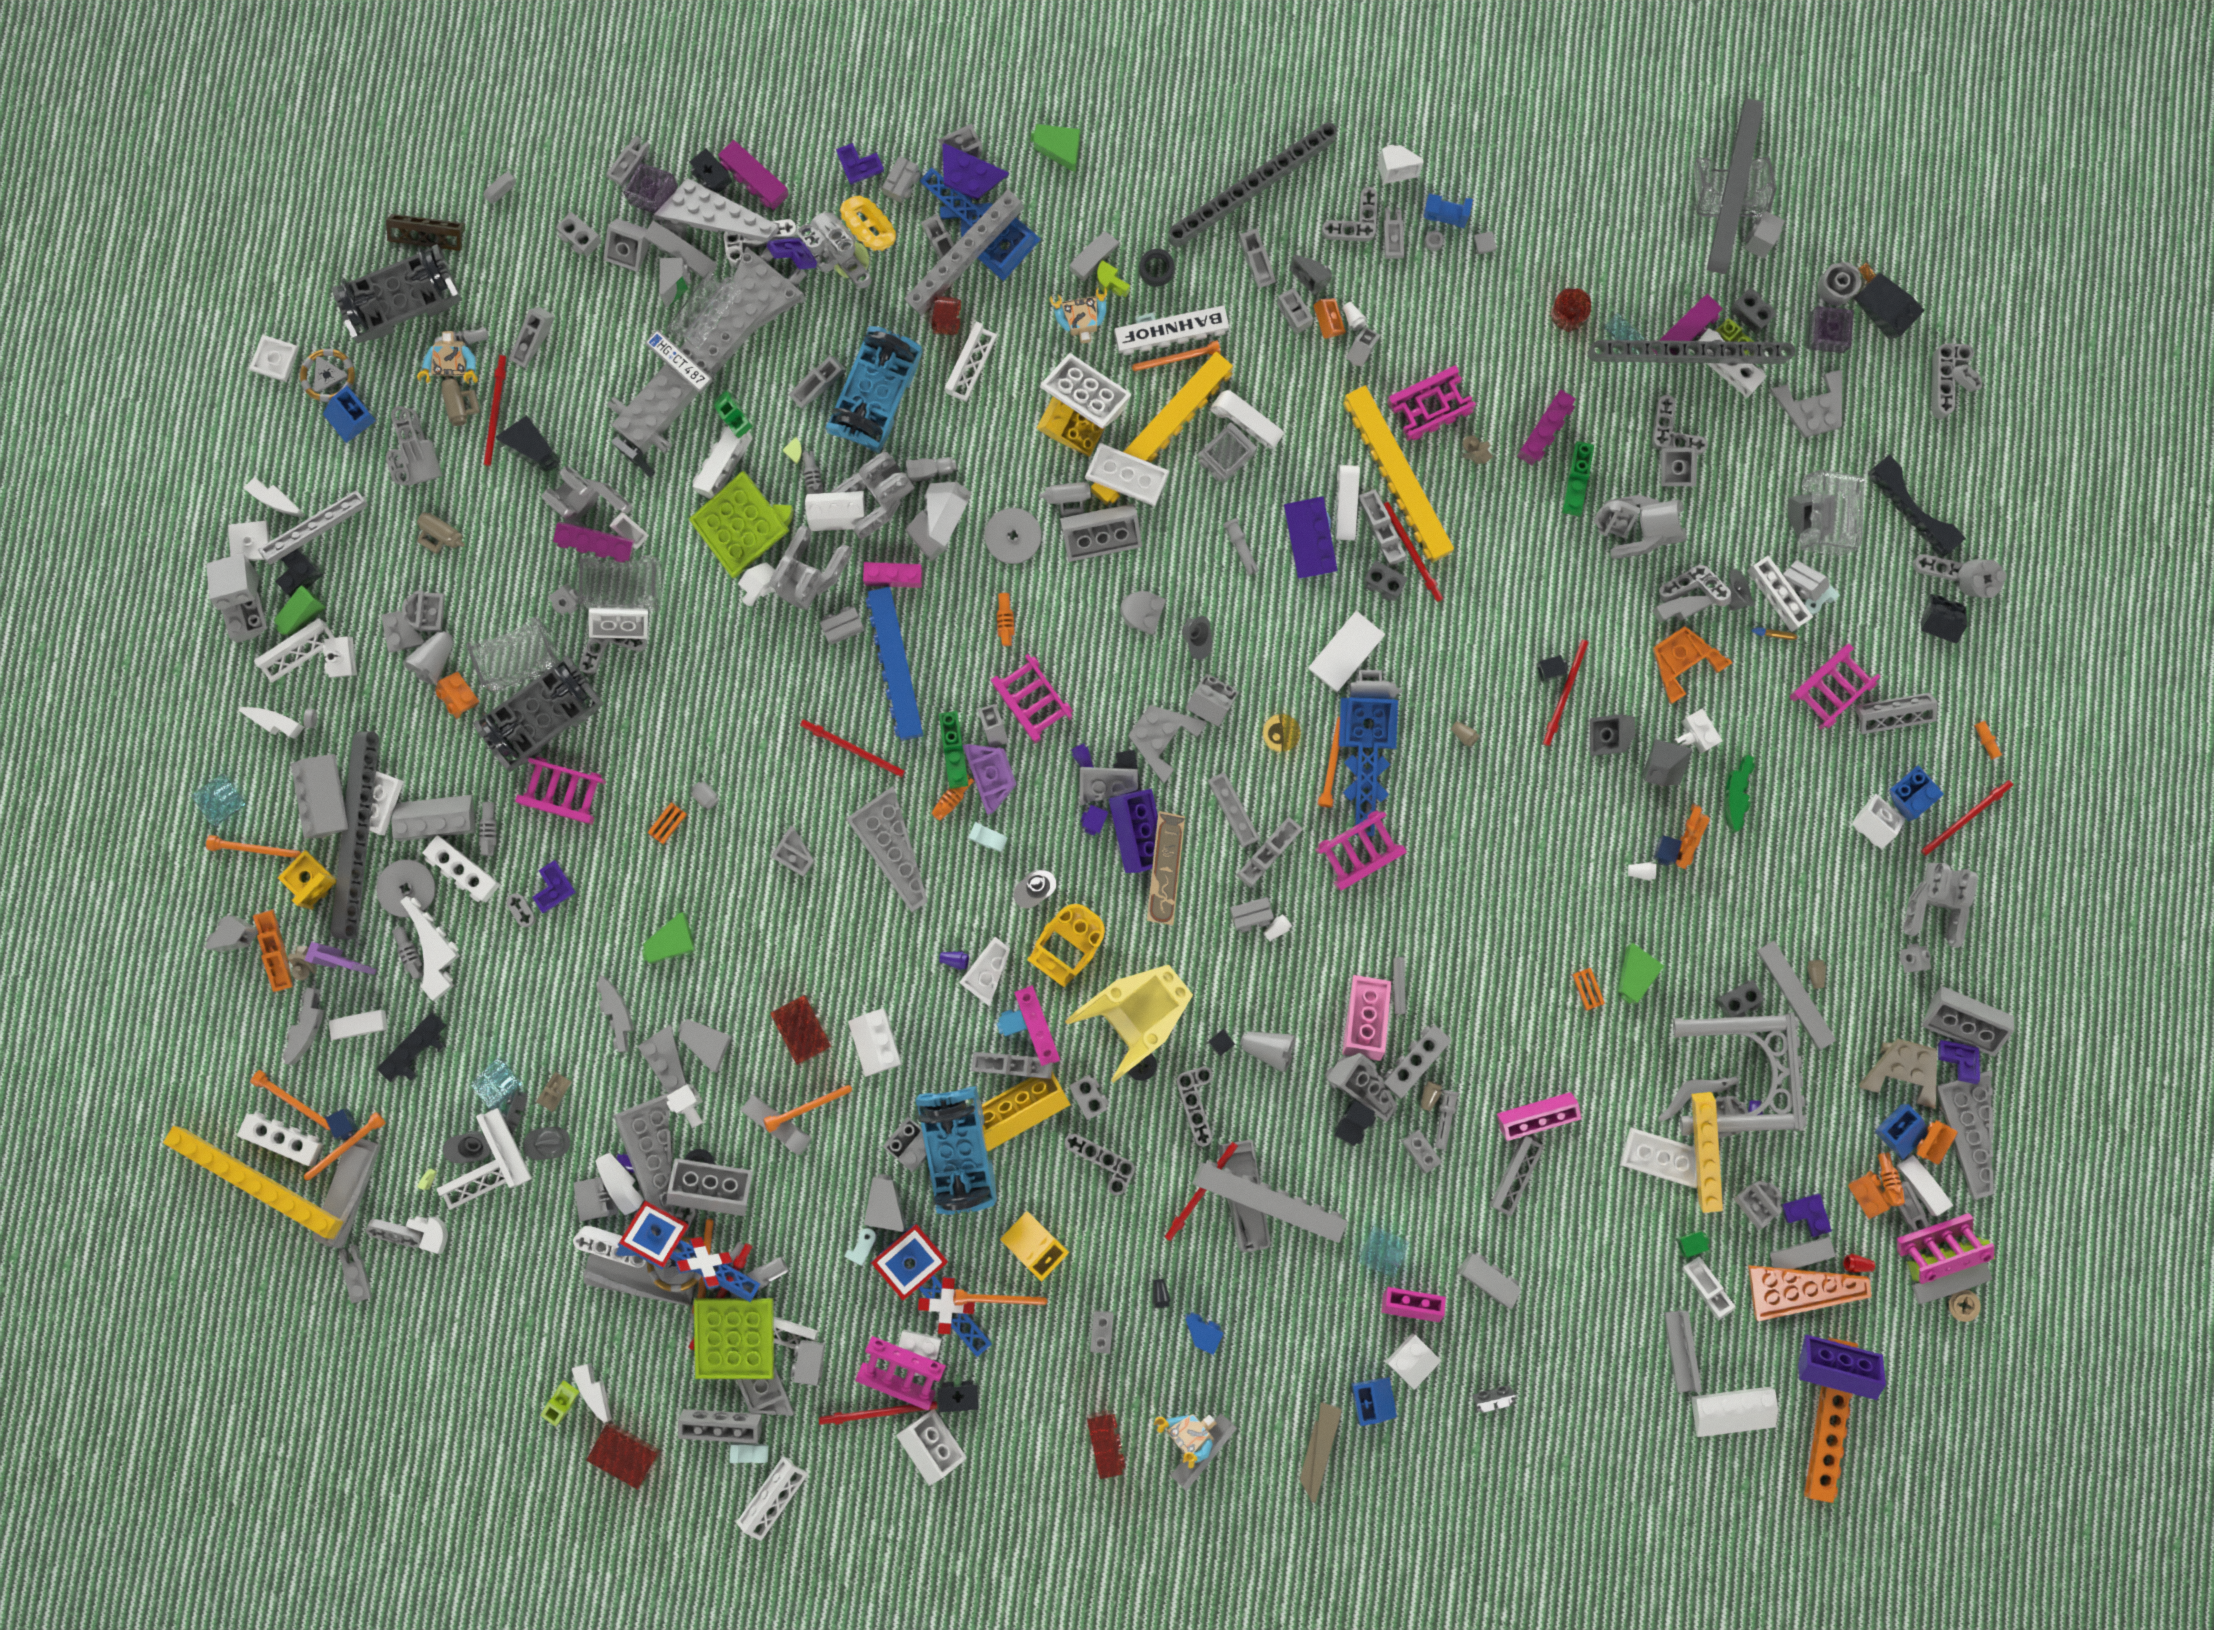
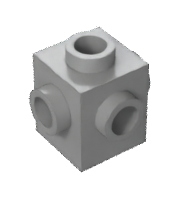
(565, 599)
(1915, 958)

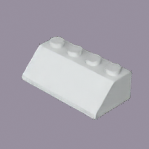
(721, 463)
(1735, 1411)

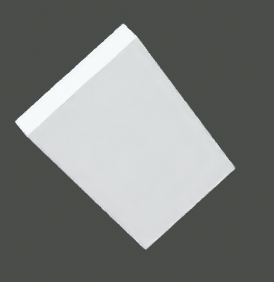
(1127, 474)
(1346, 651)
(1660, 1157)

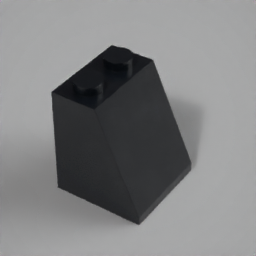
(528, 444)

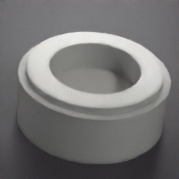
(1434, 240)
(310, 718)

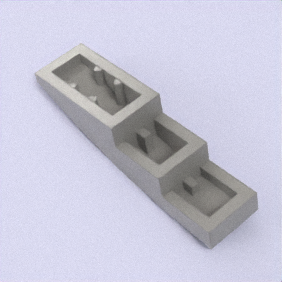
(678, 248)
(1382, 527)
(1269, 852)
(1010, 1065)
(1952, 1283)

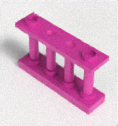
(1831, 669)
(1024, 715)
(564, 809)
(1360, 869)
(1037, 1026)
(1937, 1234)
(896, 1386)

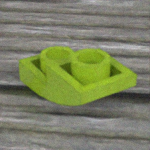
(1732, 332)

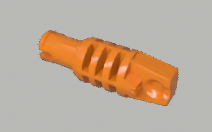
(1005, 619)
(949, 801)
(1891, 1180)

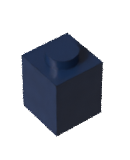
(1667, 850)
(341, 1124)

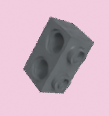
(1749, 315)
(1387, 576)
(1738, 995)

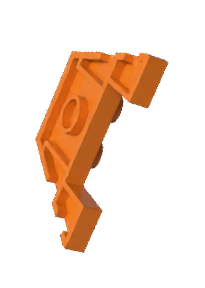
(1680, 653)
(1691, 839)

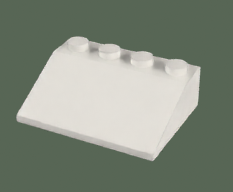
(1086, 391)

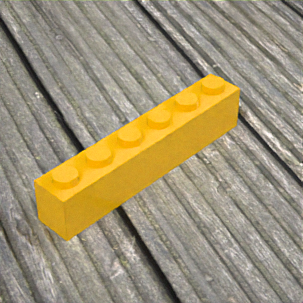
(1707, 1152)

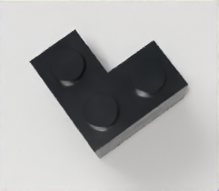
(300, 572)
(1353, 1122)

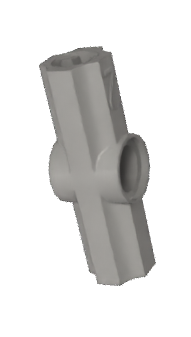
(766, 1274)

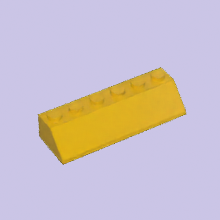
(1021, 1109)

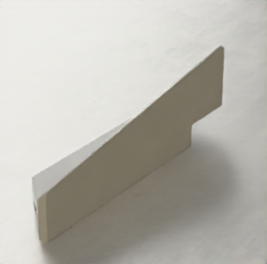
(1319, 1449)

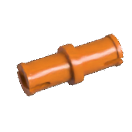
(1988, 740)

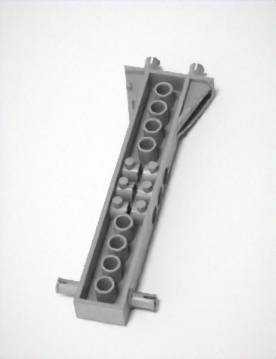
(668, 394)

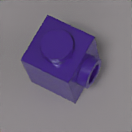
(1093, 820)

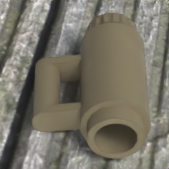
(455, 404)
(439, 530)

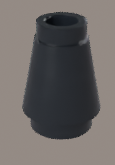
(1160, 1294)

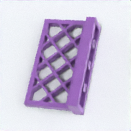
(331, 957)

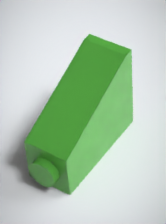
(1057, 143)
(298, 612)
(669, 941)
(1637, 973)

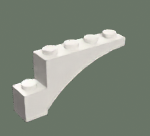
(436, 951)

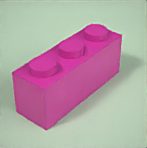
(893, 575)
(1413, 1304)

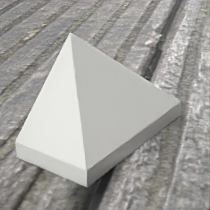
(627, 528)

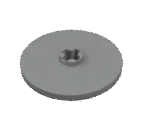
(1011, 521)
(398, 874)

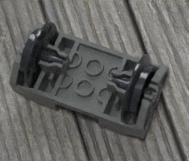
(396, 294)
(538, 714)

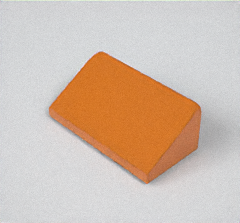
(1329, 318)

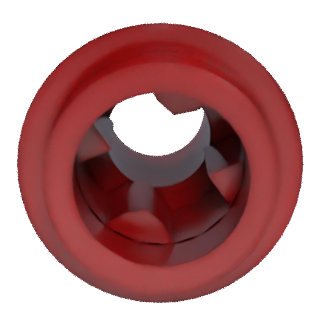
(1856, 1263)

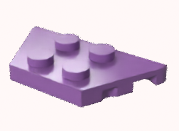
(991, 774)

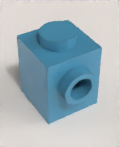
(1011, 1023)

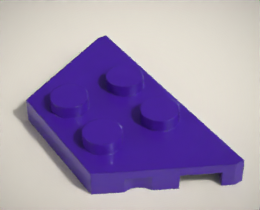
(969, 174)

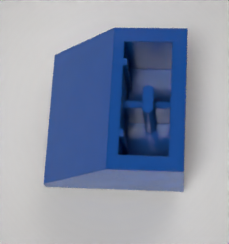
(348, 414)
(1915, 793)
(1902, 1130)
(1204, 1335)
(1373, 1401)

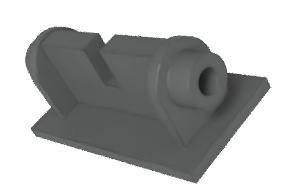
(514, 1102)
(1502, 1395)

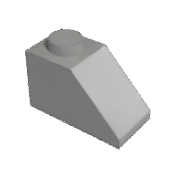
(1363, 346)
(993, 726)

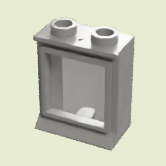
(1227, 453)

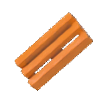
(676, 810)
(1588, 988)

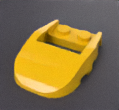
(1078, 927)

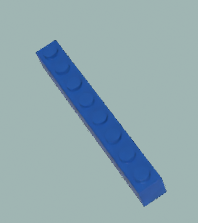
(895, 664)

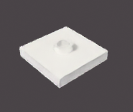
(274, 358)
(248, 538)

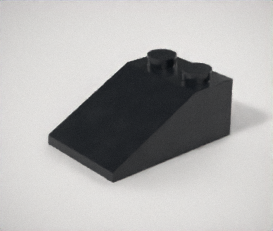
(1888, 306)

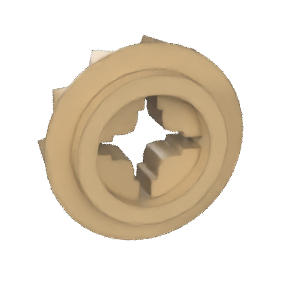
(1967, 1314)

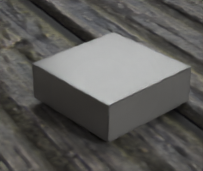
(1485, 242)

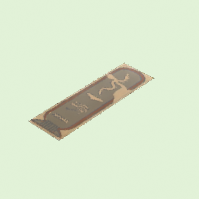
(1165, 868)

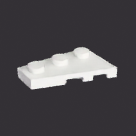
(384, 800)
(986, 970)

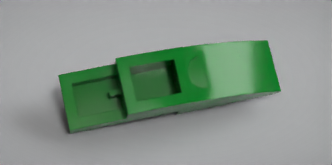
(732, 414)
(1577, 478)
(953, 749)
(1736, 801)

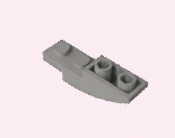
(614, 1005)
(302, 1036)

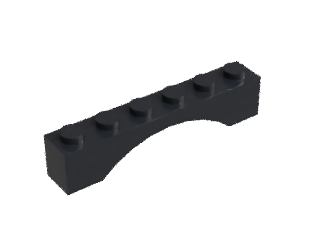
(1889, 478)

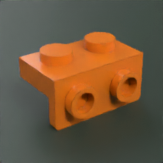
(456, 694)
(1937, 1142)
(1870, 1194)

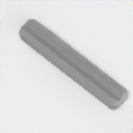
(1399, 985)

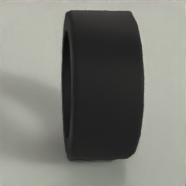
(1156, 253)

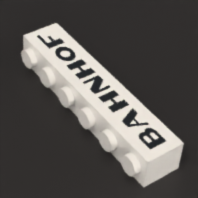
(1171, 329)

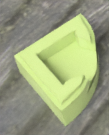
(793, 450)
(426, 1181)

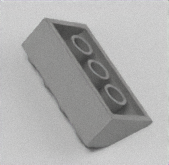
(1101, 532)
(319, 796)
(433, 817)
(1968, 1021)
(709, 1187)

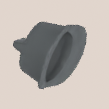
(1739, 591)
(1198, 636)
(546, 1143)
(466, 1147)

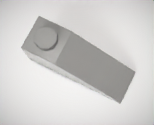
(531, 335)

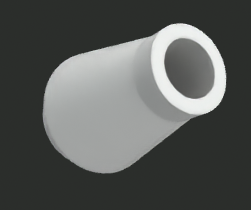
(1354, 317)
(1643, 871)
(1278, 927)

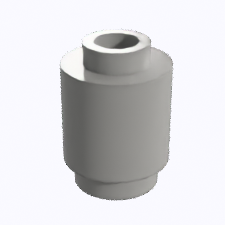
(704, 795)

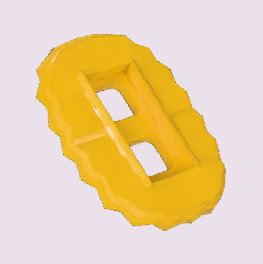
(875, 219)

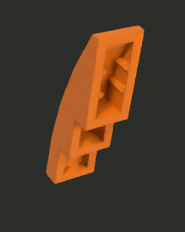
(273, 950)

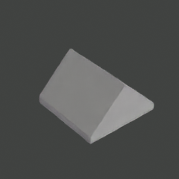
(1679, 467)

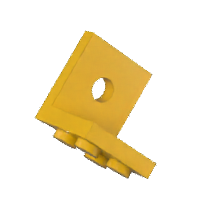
(310, 892)

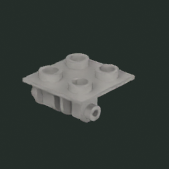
(593, 1199)

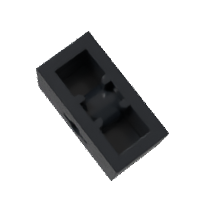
(706, 162)
(948, 1403)

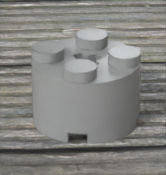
(1837, 293)
(1981, 578)

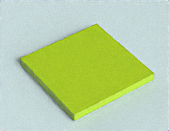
(738, 524)
(734, 1338)

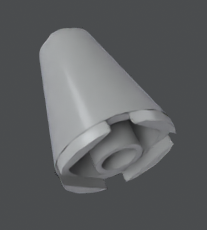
(430, 657)
(1270, 1048)

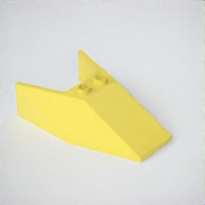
(1140, 1010)

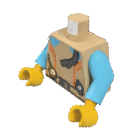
(1081, 315)
(449, 358)
(1189, 1435)

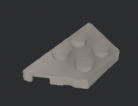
(766, 1396)

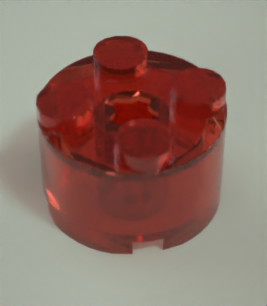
(945, 315)
(1571, 319)

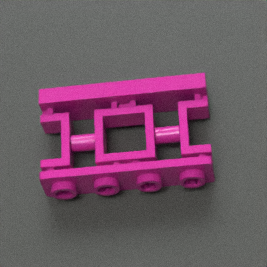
(1425, 390)

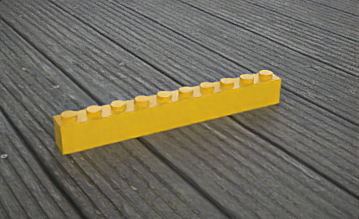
(1173, 416)
(1398, 474)
(253, 1182)

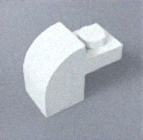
(434, 1231)

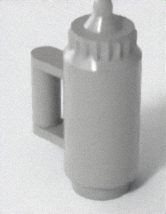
(1067, 493)
(1373, 689)

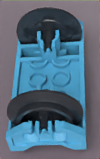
(875, 388)
(957, 1151)

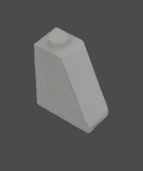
(705, 1042)

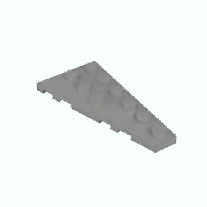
(713, 212)
(887, 840)
(1970, 1113)
(648, 1146)

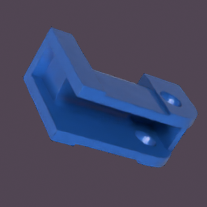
(1447, 212)

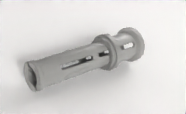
(1238, 538)
(1447, 1110)

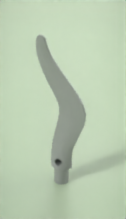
(1696, 1086)

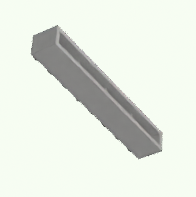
(1270, 1202)

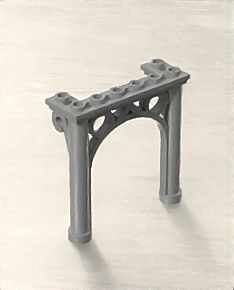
(1790, 1042)

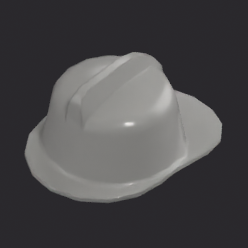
(1034, 888)

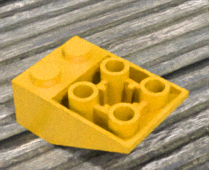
(1069, 427)
(1034, 1246)

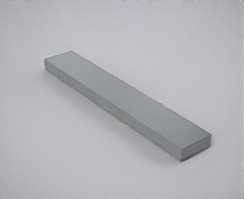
(312, 527)
(1796, 995)

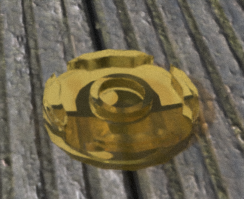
(1281, 733)

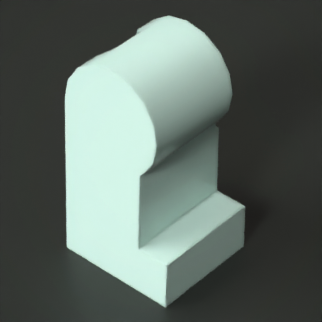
(1829, 595)
(987, 837)
(867, 1239)
(748, 1453)

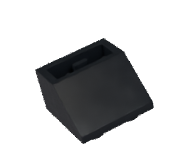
(1944, 618)

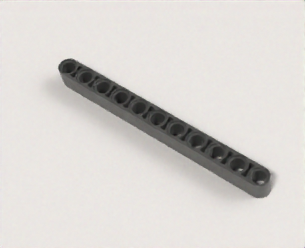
(1257, 177)
(1735, 186)
(1699, 348)
(355, 838)

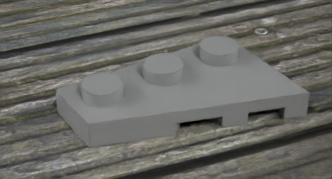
(1106, 782)
(664, 1059)

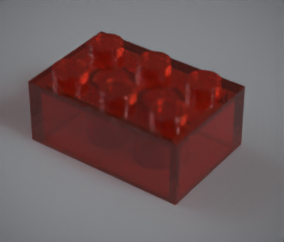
(801, 1030)
(1106, 1444)
(623, 1455)

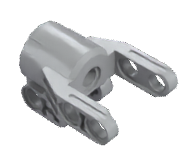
(834, 245)
(415, 454)
(886, 486)
(580, 495)
(1658, 524)
(800, 582)
(1946, 890)

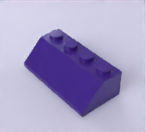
(1310, 537)
(1136, 828)
(1841, 1367)

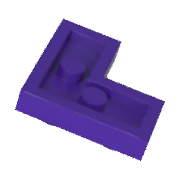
(856, 168)
(792, 248)
(558, 887)
(1964, 1056)
(1812, 1210)

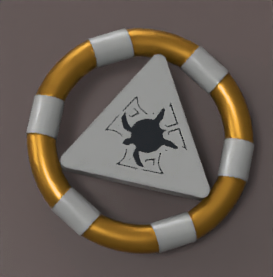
(326, 373)
(670, 1273)

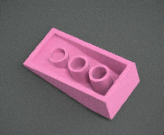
(1367, 1018)

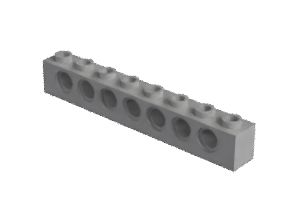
(964, 252)

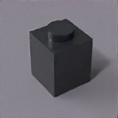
(1552, 668)
(1221, 1043)

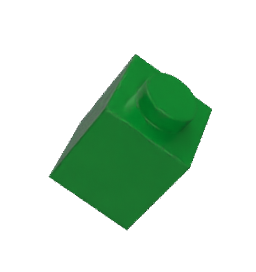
(1693, 1243)

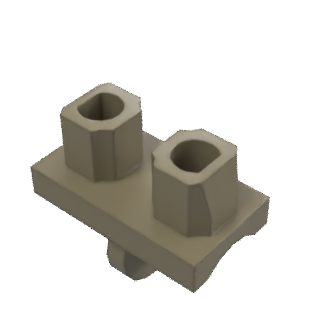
(1476, 450)
(301, 968)
(554, 1091)

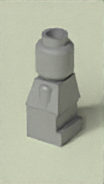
(927, 468)

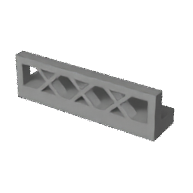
(1899, 706)
(1512, 1171)
(1682, 1351)
(1221, 1433)

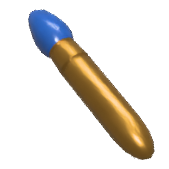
(1774, 633)

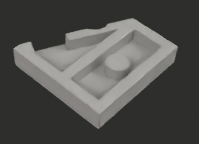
(399, 633)
(793, 853)

